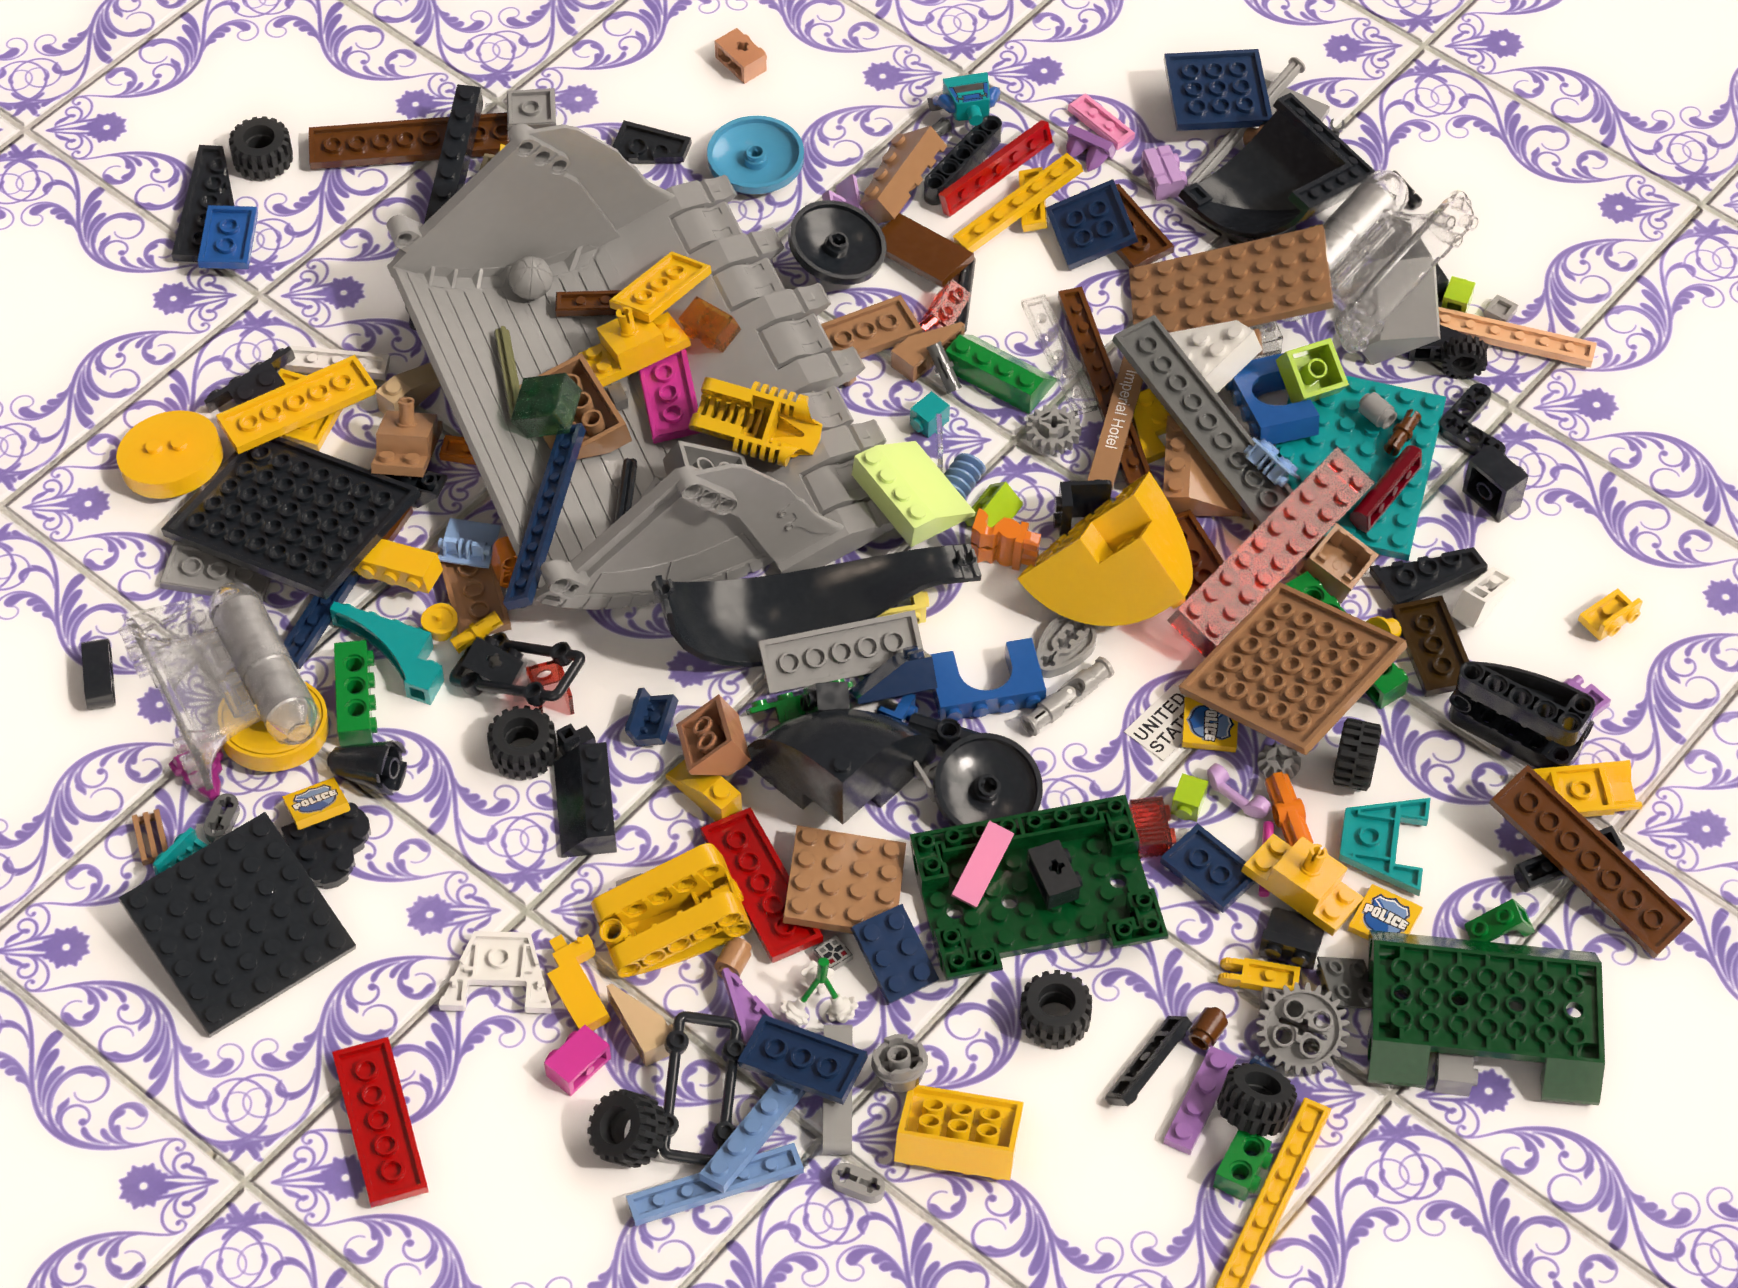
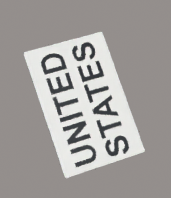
(1161, 724)

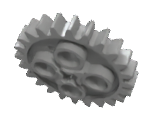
(1292, 1053)

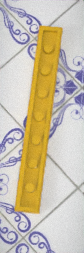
(1274, 1195)

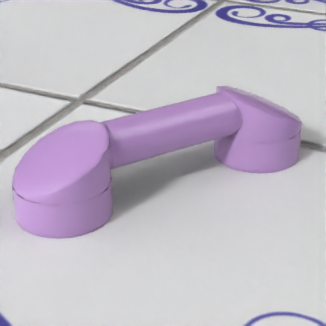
(1257, 808)

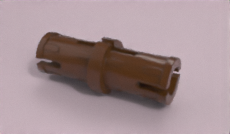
(1402, 432)

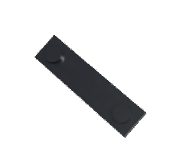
(1148, 1060)

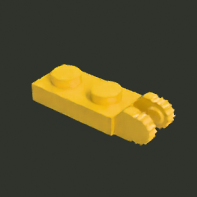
(1258, 974)

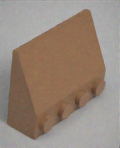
(595, 410)
(1191, 480)

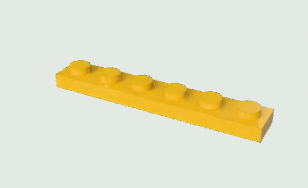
(1018, 203)

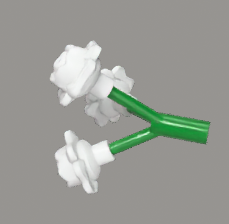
(818, 979)

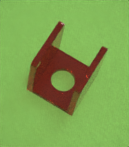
(556, 674)

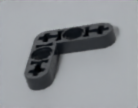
(1463, 422)

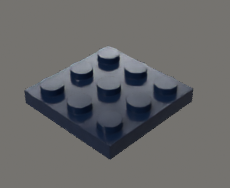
(1091, 224)

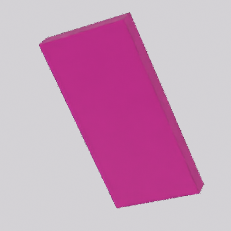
(669, 397)

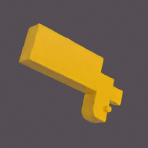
(572, 983)

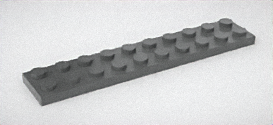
(1200, 415)

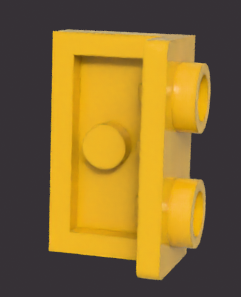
(1610, 614)

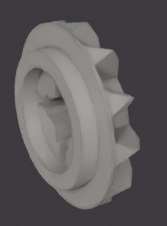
(1268, 765)

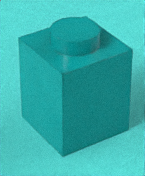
(924, 414)

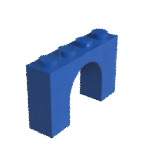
(1268, 421)
(959, 700)

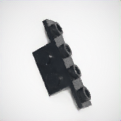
(258, 381)

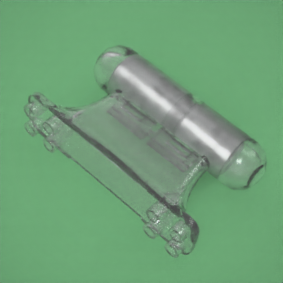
(1385, 253)
(225, 680)

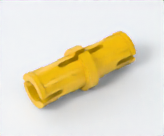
(479, 629)

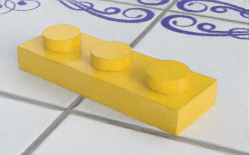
(1037, 217)

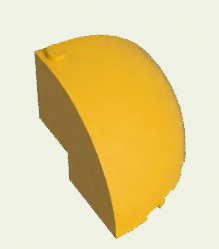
(1116, 563)

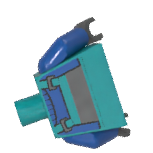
(966, 97)

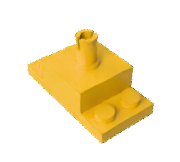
(633, 344)
(1305, 881)

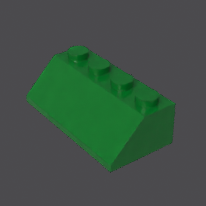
(998, 372)

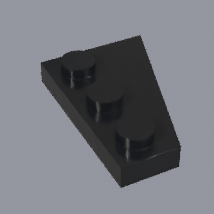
(650, 145)

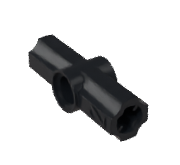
(937, 730)

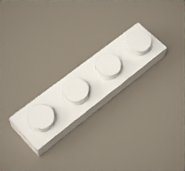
(313, 359)

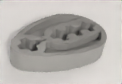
(1065, 658)

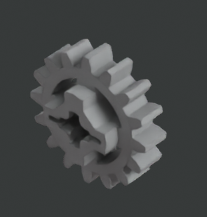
(1053, 429)

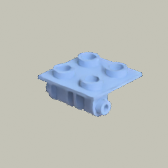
(1266, 451)
(468, 543)

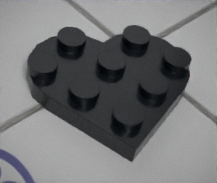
(330, 846)

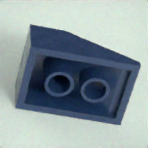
(898, 676)

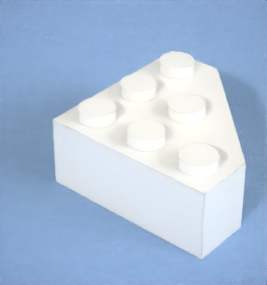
(1219, 350)

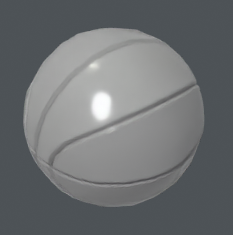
(530, 277)

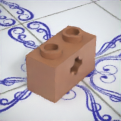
(740, 55)

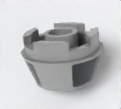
(899, 1063)

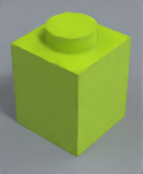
(1458, 294)
(1189, 797)

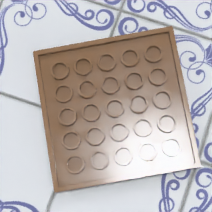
(1292, 667)

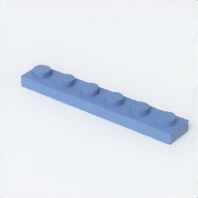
(750, 1135)
(691, 1192)

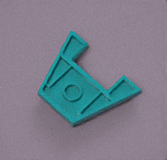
(1372, 840)

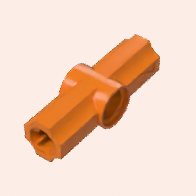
(1287, 809)

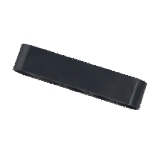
(963, 158)

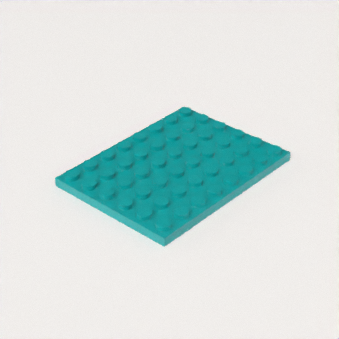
(1363, 442)

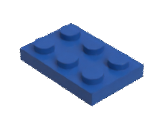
(228, 237)

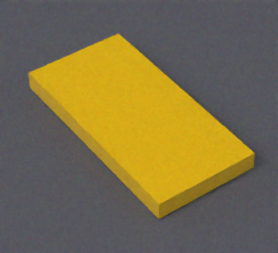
(661, 286)

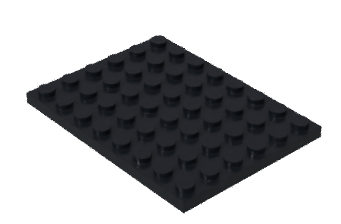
(292, 514)

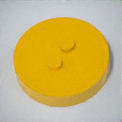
(169, 454)
(259, 751)

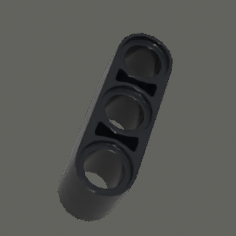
(98, 674)

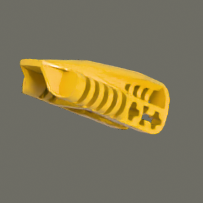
(757, 420)

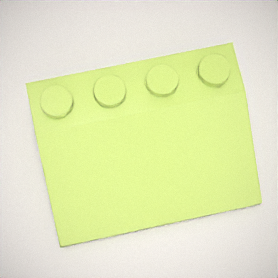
(910, 490)

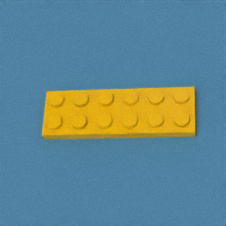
(296, 404)

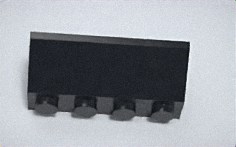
(585, 801)

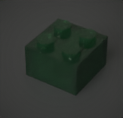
(546, 405)

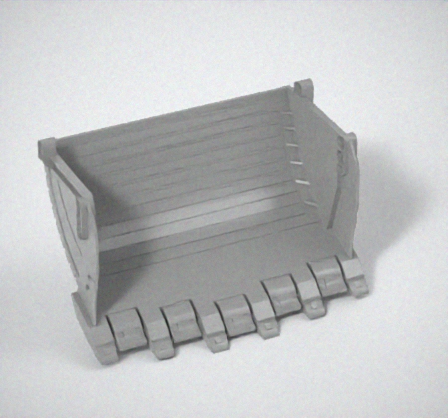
(599, 230)

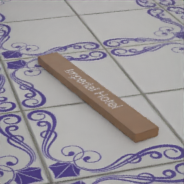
(1116, 424)

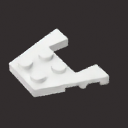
(498, 961)

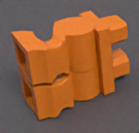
(1005, 542)

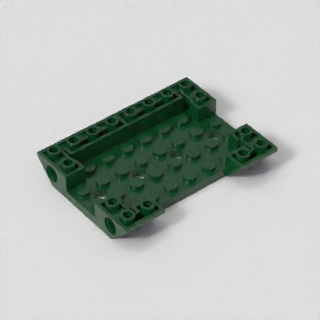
(1101, 848)
(1488, 980)

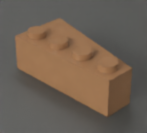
(901, 172)

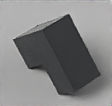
(569, 738)

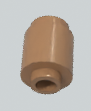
(734, 956)

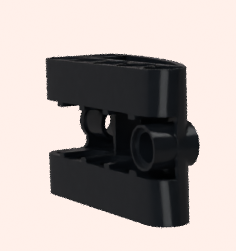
(1527, 706)

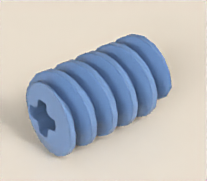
(965, 472)

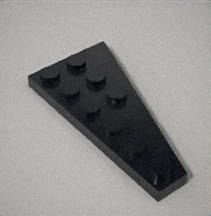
(207, 187)

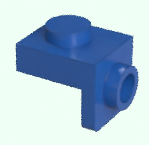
(903, 710)

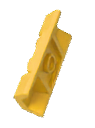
(1594, 787)

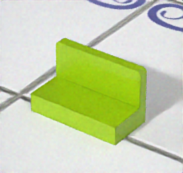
(997, 502)

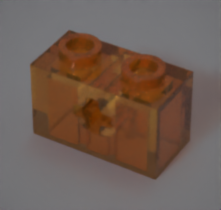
(709, 324)

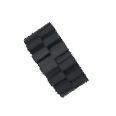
(1472, 349)

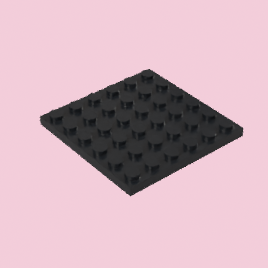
(237, 924)

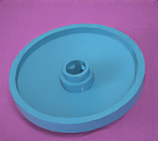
(756, 154)

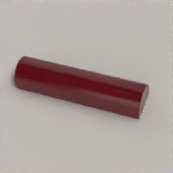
(1387, 488)

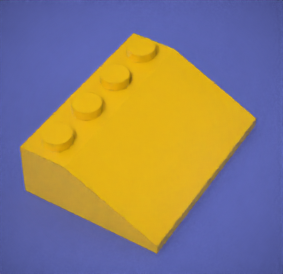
(959, 1132)

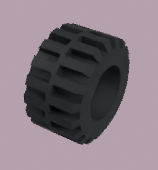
(261, 148)
(1357, 754)
(522, 760)
(1055, 1029)
(1256, 1099)
(609, 1126)

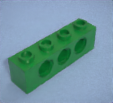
(348, 658)

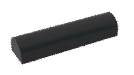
(1541, 870)

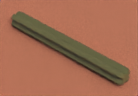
(508, 366)

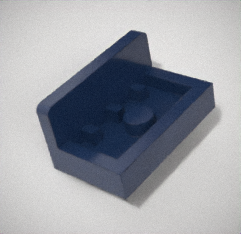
(650, 718)

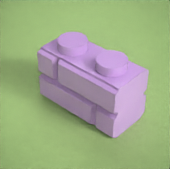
(1163, 172)

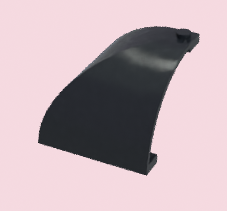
(1279, 176)

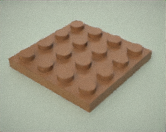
(841, 879)

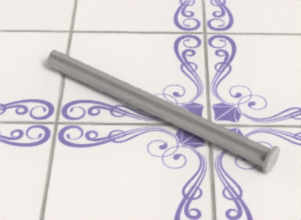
(1235, 134)

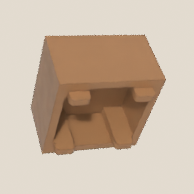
(1339, 562)

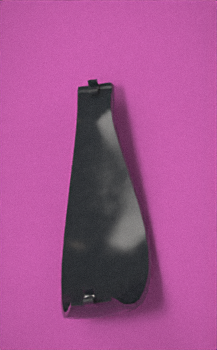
(729, 617)

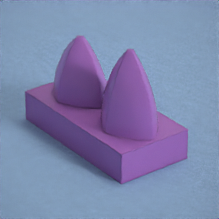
(1098, 147)

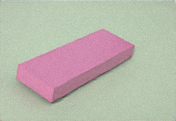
(1101, 121)
(982, 864)

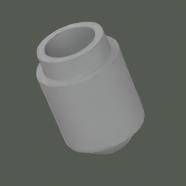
(1377, 410)

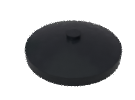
(837, 242)
(986, 780)

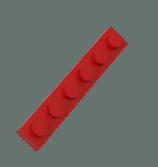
(995, 168)

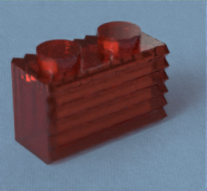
(1152, 825)

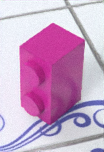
(577, 1059)

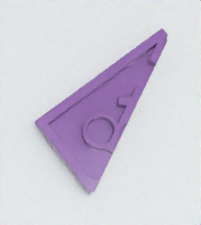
(745, 1006)

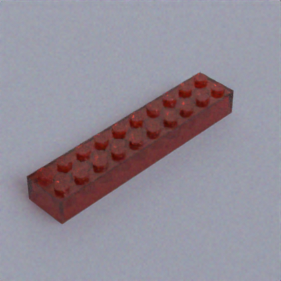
(1270, 552)

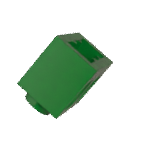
(1240, 1163)

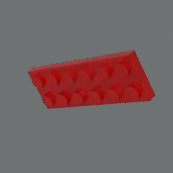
(761, 881)
(380, 1122)

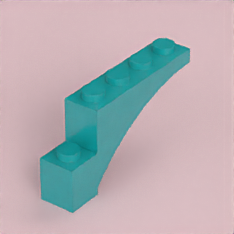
(401, 644)

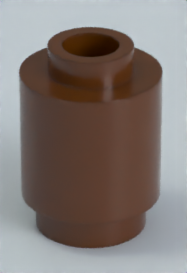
(1208, 1028)

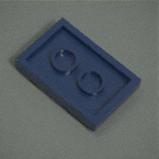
(1208, 867)
(894, 954)

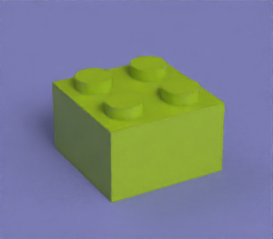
(1312, 371)

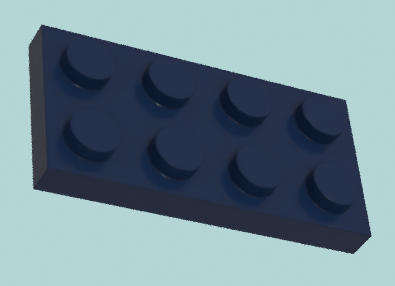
(803, 1059)

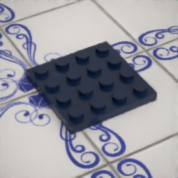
(1217, 89)

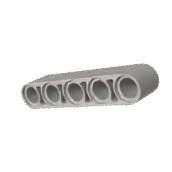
(838, 1117)

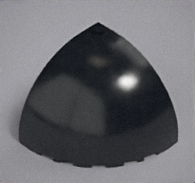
(840, 759)

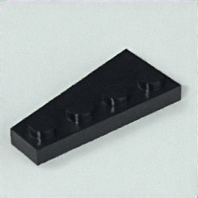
(1427, 575)

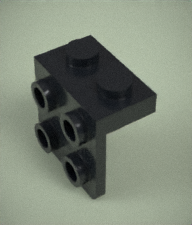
(1078, 500)
(1291, 939)

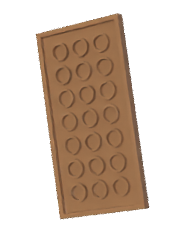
(1237, 282)

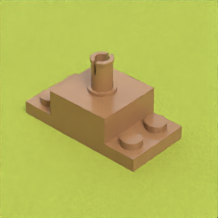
(405, 441)

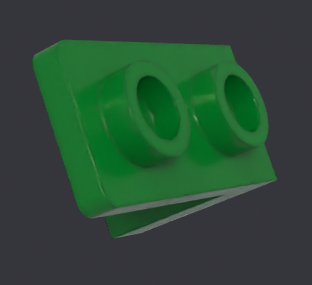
(1500, 921)

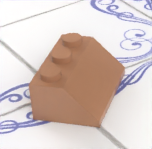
(713, 740)

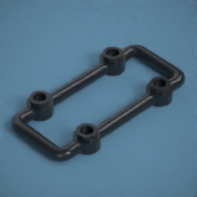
(534, 692)
(676, 1045)

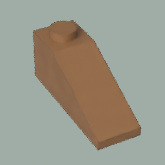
(912, 356)

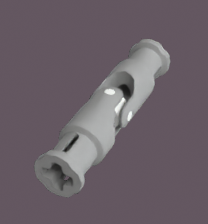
(1054, 705)

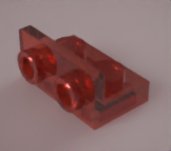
(946, 306)

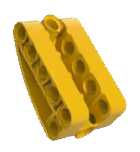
(671, 912)

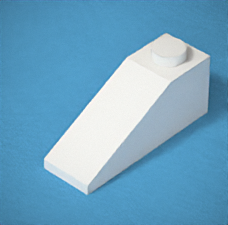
(1481, 597)

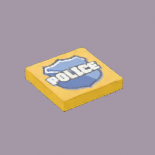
(1207, 728)
(316, 803)
(1384, 912)

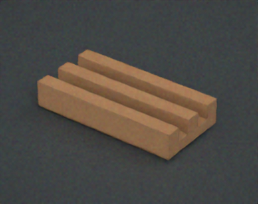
(147, 819)

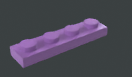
(1199, 1100)

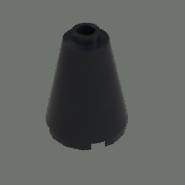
(371, 765)

